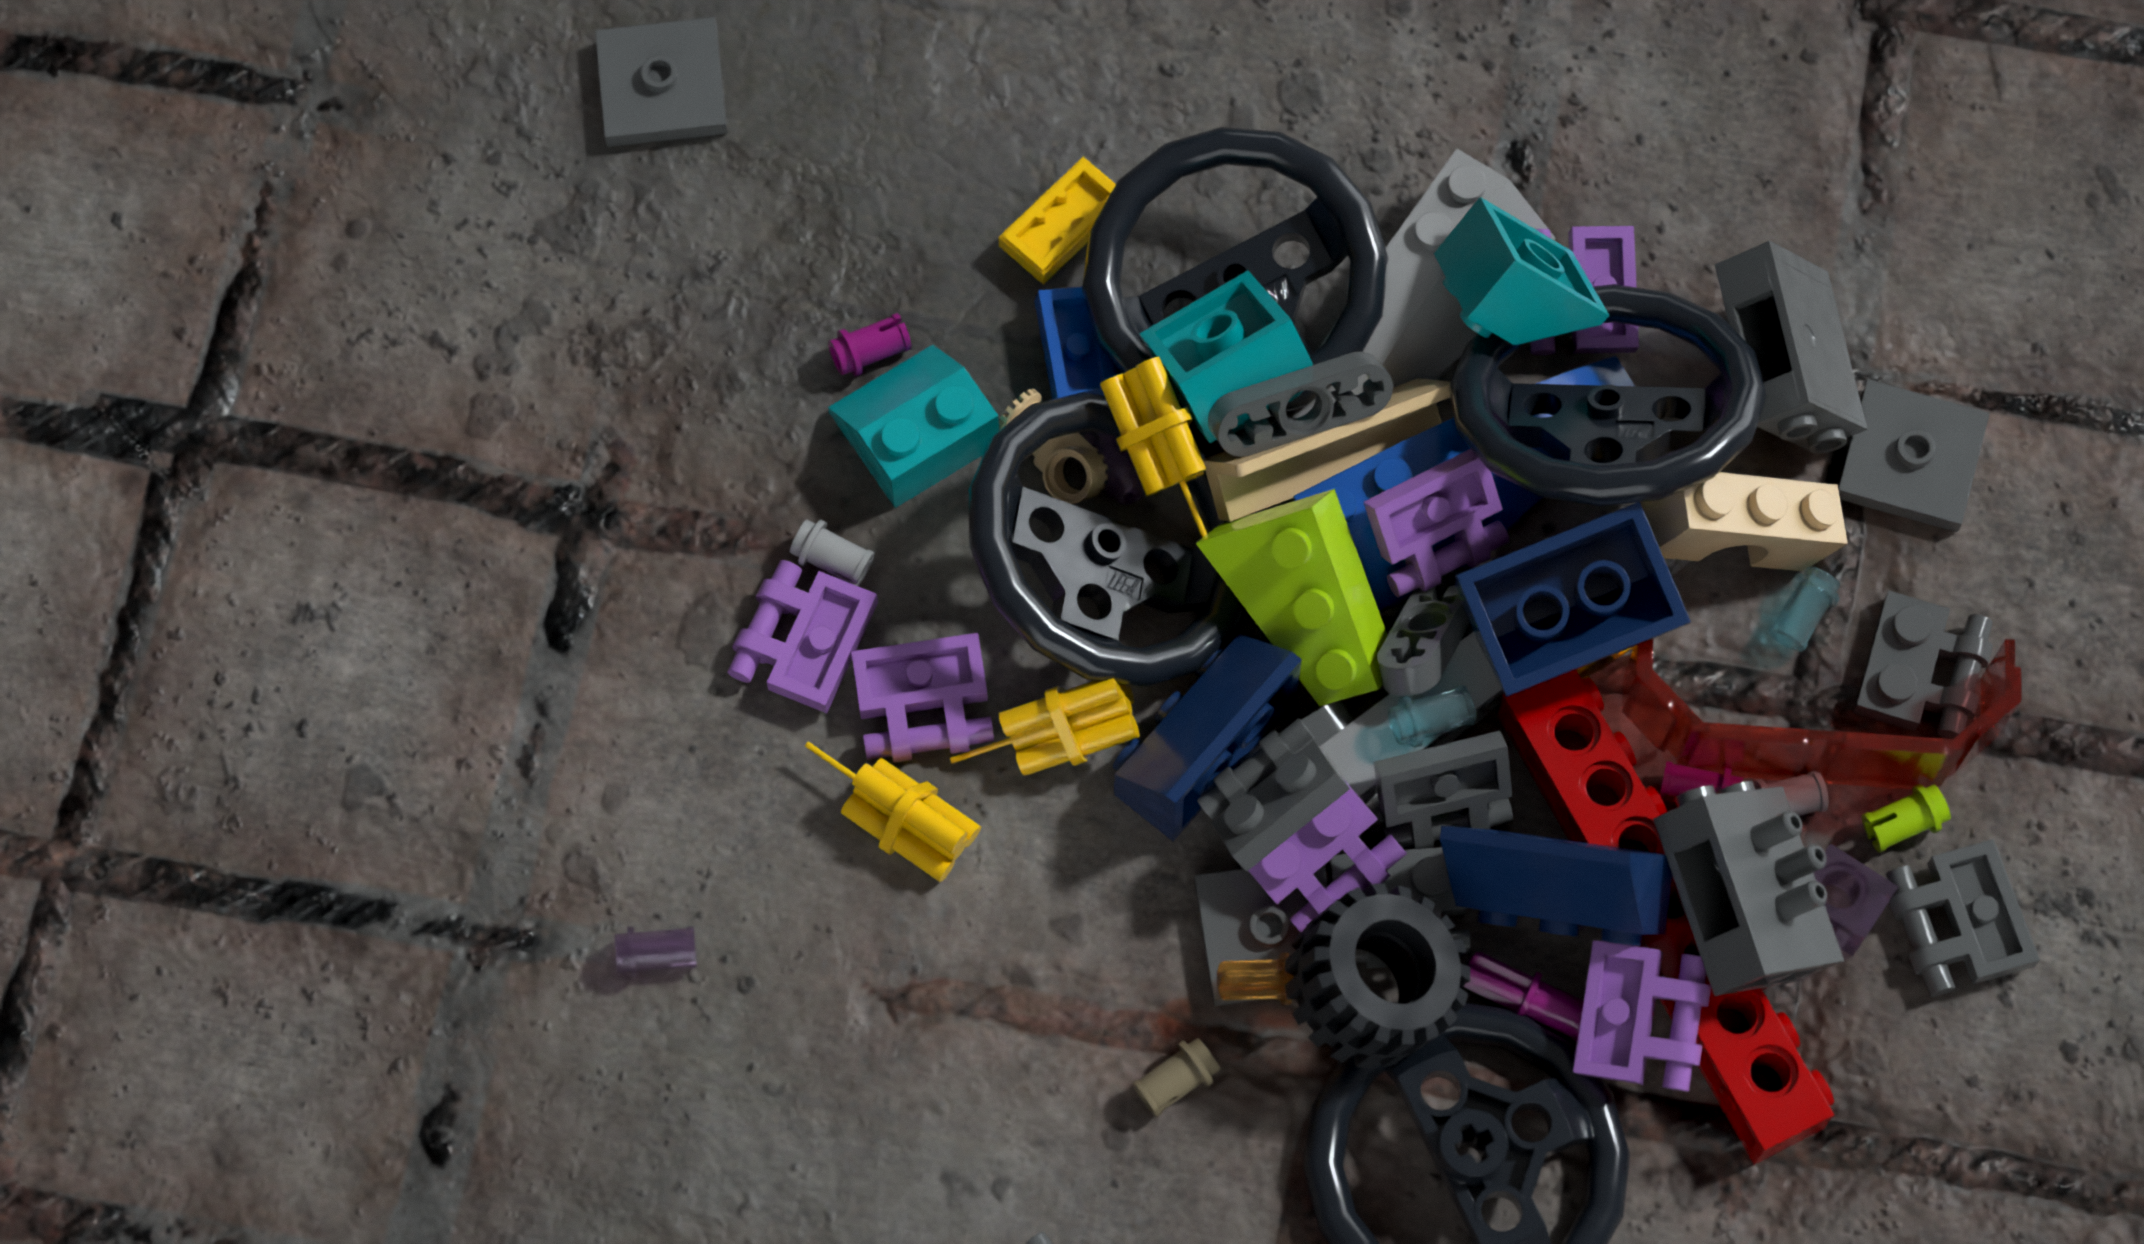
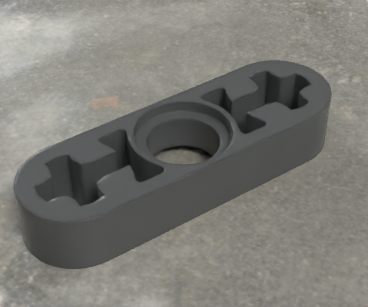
(1324, 415)
(1423, 638)

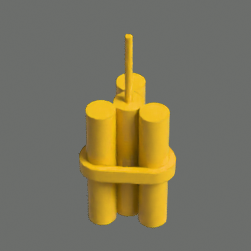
(1155, 430)
(1066, 725)
(906, 816)

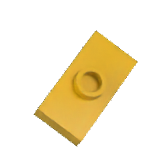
(1058, 221)

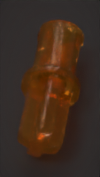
(1253, 979)

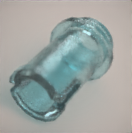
(1812, 596)
(1431, 715)

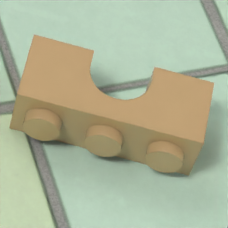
(1778, 519)

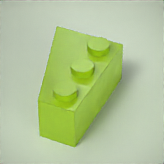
(1305, 591)

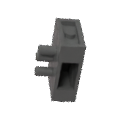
(1794, 327)
(1748, 886)

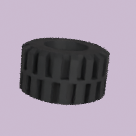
(1413, 947)

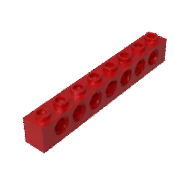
(1760, 1118)

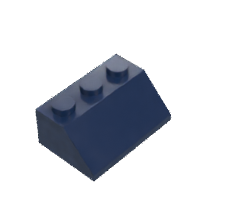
(1571, 599)
(1206, 730)
(1558, 883)

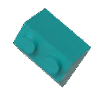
(1515, 278)
(1224, 345)
(917, 423)

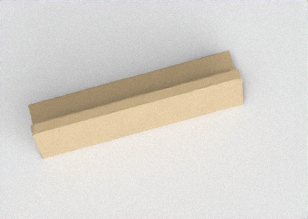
(1275, 475)

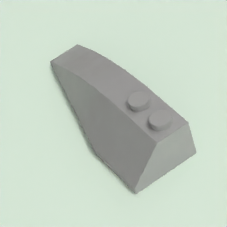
(1420, 316)

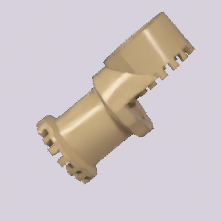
(1054, 452)

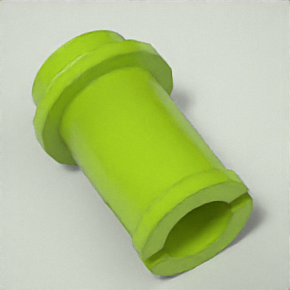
(1907, 817)

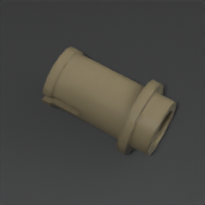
(1177, 1076)

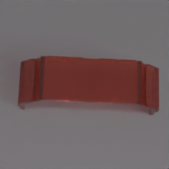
(1794, 752)

